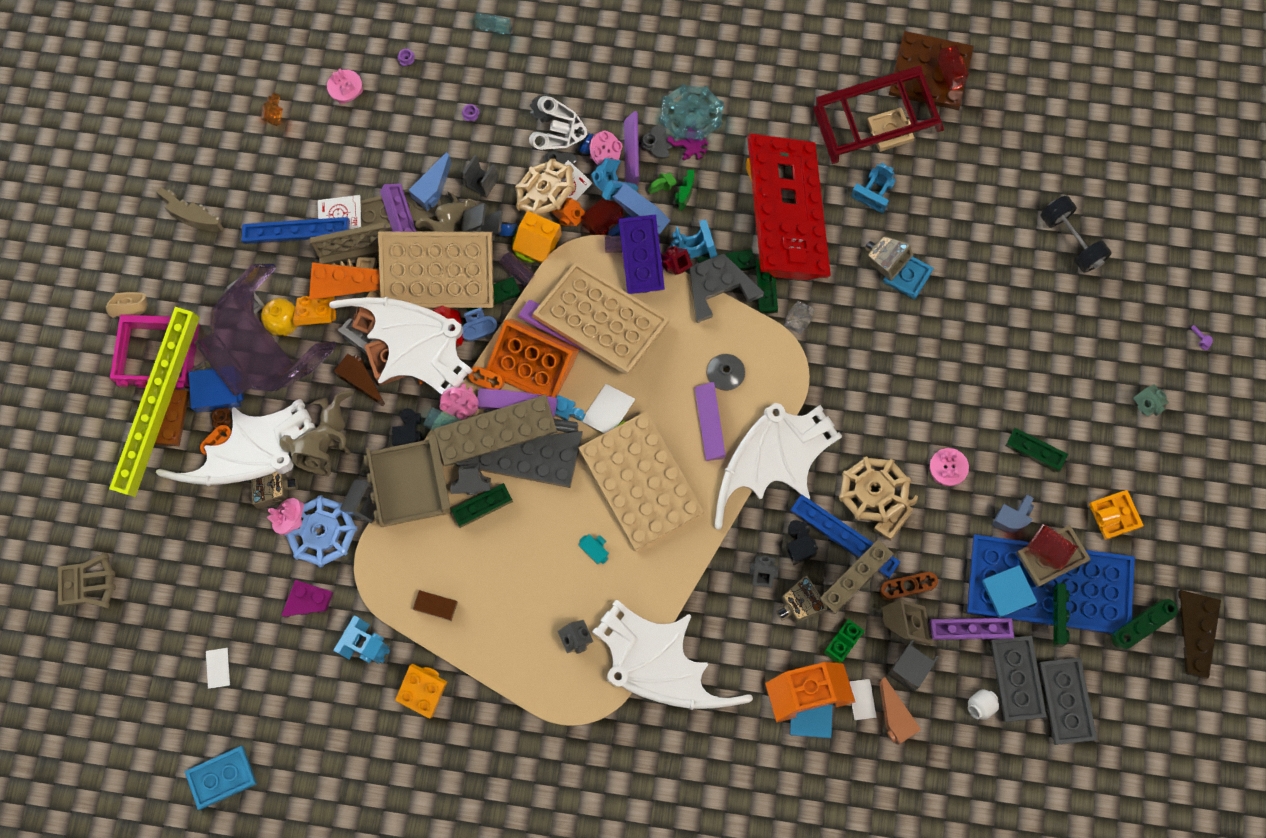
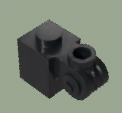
(409, 432)
(803, 547)

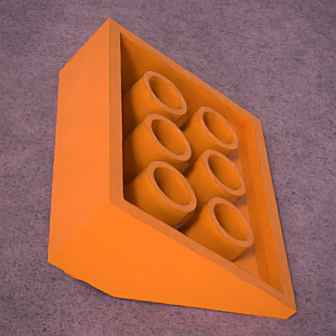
(531, 359)

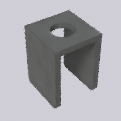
(474, 173)
(475, 219)
(353, 499)

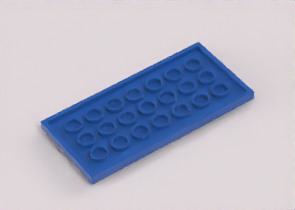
(1097, 589)

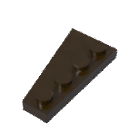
(1199, 631)

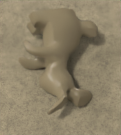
(447, 214)
(310, 449)

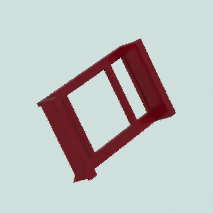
(866, 87)

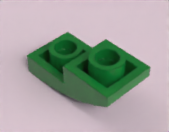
(685, 191)
(844, 641)

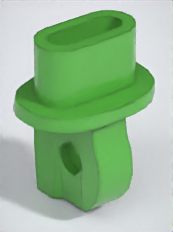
(664, 182)

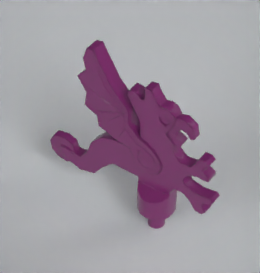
(692, 146)

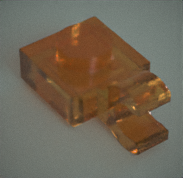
(271, 111)

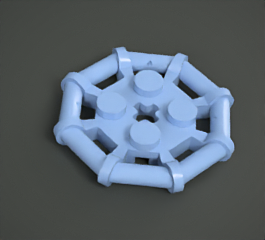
(328, 538)

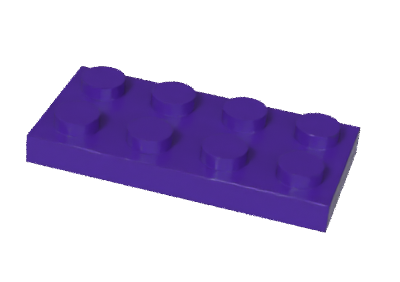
(641, 254)

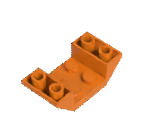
(809, 689)

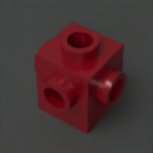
(676, 260)

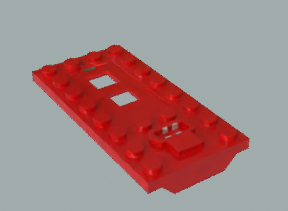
(788, 235)

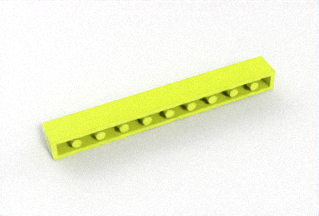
(154, 402)

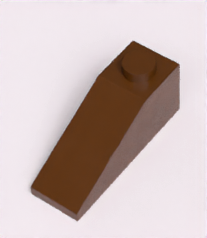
(355, 374)

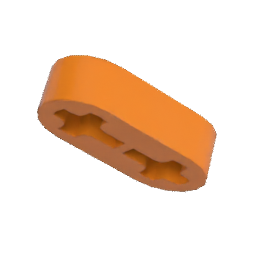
(488, 374)
(216, 438)

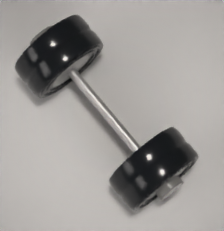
(1058, 212)

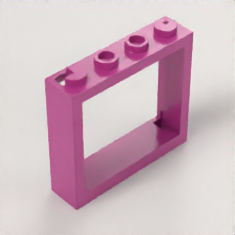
(130, 322)

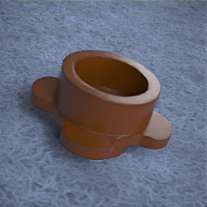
(216, 414)

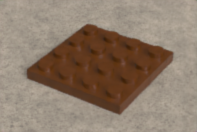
(924, 51)

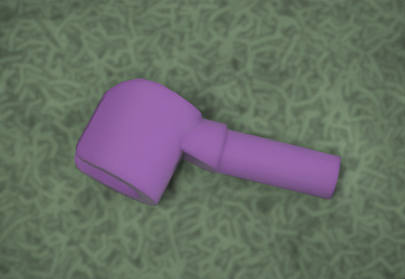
(1206, 341)

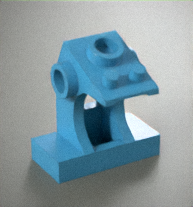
(881, 176)
(603, 179)
(702, 239)
(372, 648)

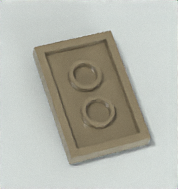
(1039, 569)

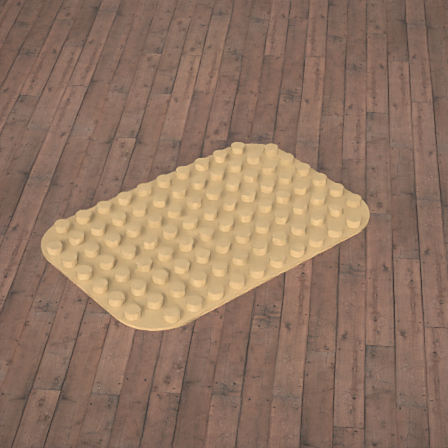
(522, 565)

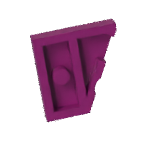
(306, 600)

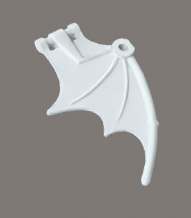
(416, 340)
(251, 449)
(776, 450)
(654, 662)

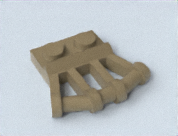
(73, 578)

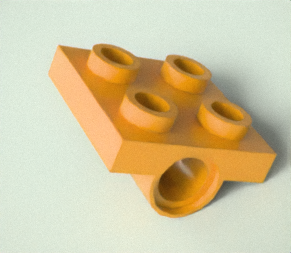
(313, 311)
(1116, 514)
(421, 690)

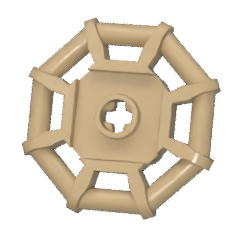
(534, 181)
(878, 499)

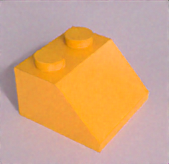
(536, 237)

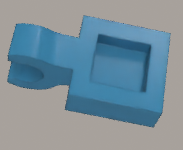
(566, 408)

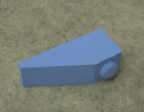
(430, 186)
(637, 205)

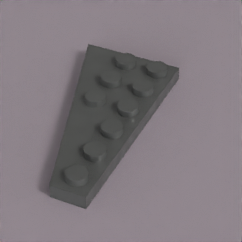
(540, 460)

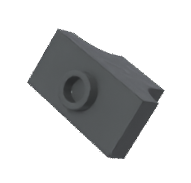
(470, 480)

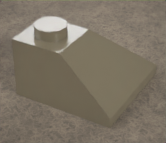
(908, 621)

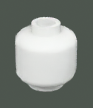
(983, 704)

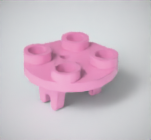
(344, 86)
(604, 146)
(459, 402)
(950, 476)
(286, 516)

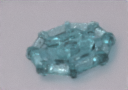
(691, 103)

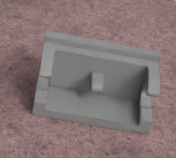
(355, 336)

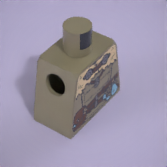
(889, 256)
(271, 489)
(801, 602)

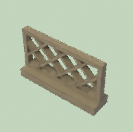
(343, 248)

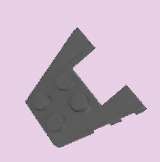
(717, 277)

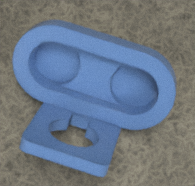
(478, 326)

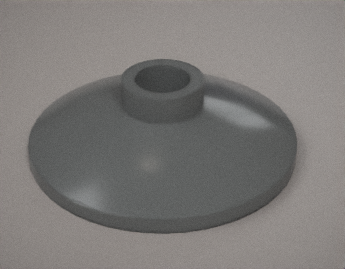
(726, 380)

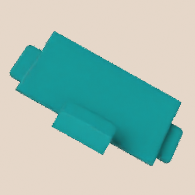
(594, 548)

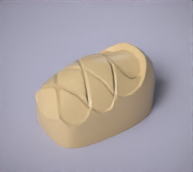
(127, 304)

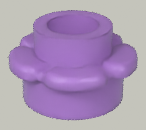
(404, 53)
(470, 108)

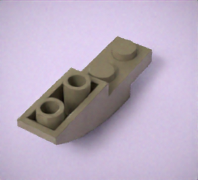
(191, 214)

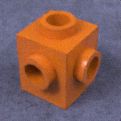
(570, 213)

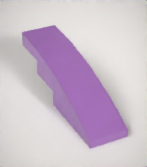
(497, 399)

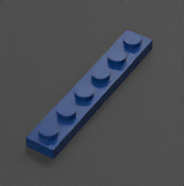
(292, 229)
(838, 531)

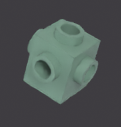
(1151, 401)

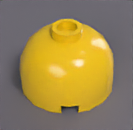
(278, 317)

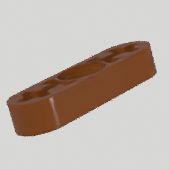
(924, 587)

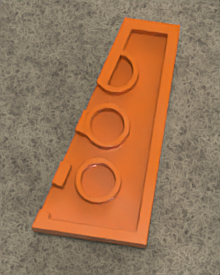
(339, 280)

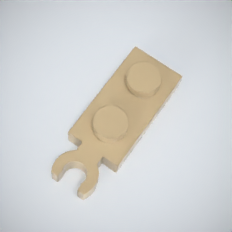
(893, 525)

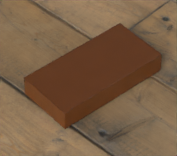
(435, 605)

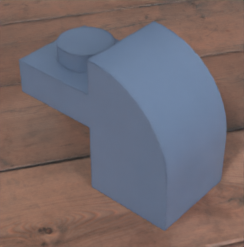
(1014, 520)

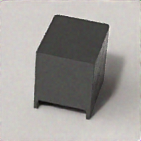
(911, 667)

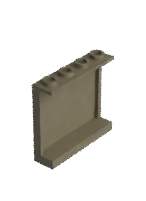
(407, 482)
(857, 576)

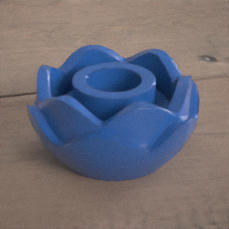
(584, 147)
(508, 229)

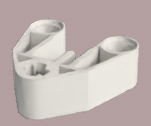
(552, 141)

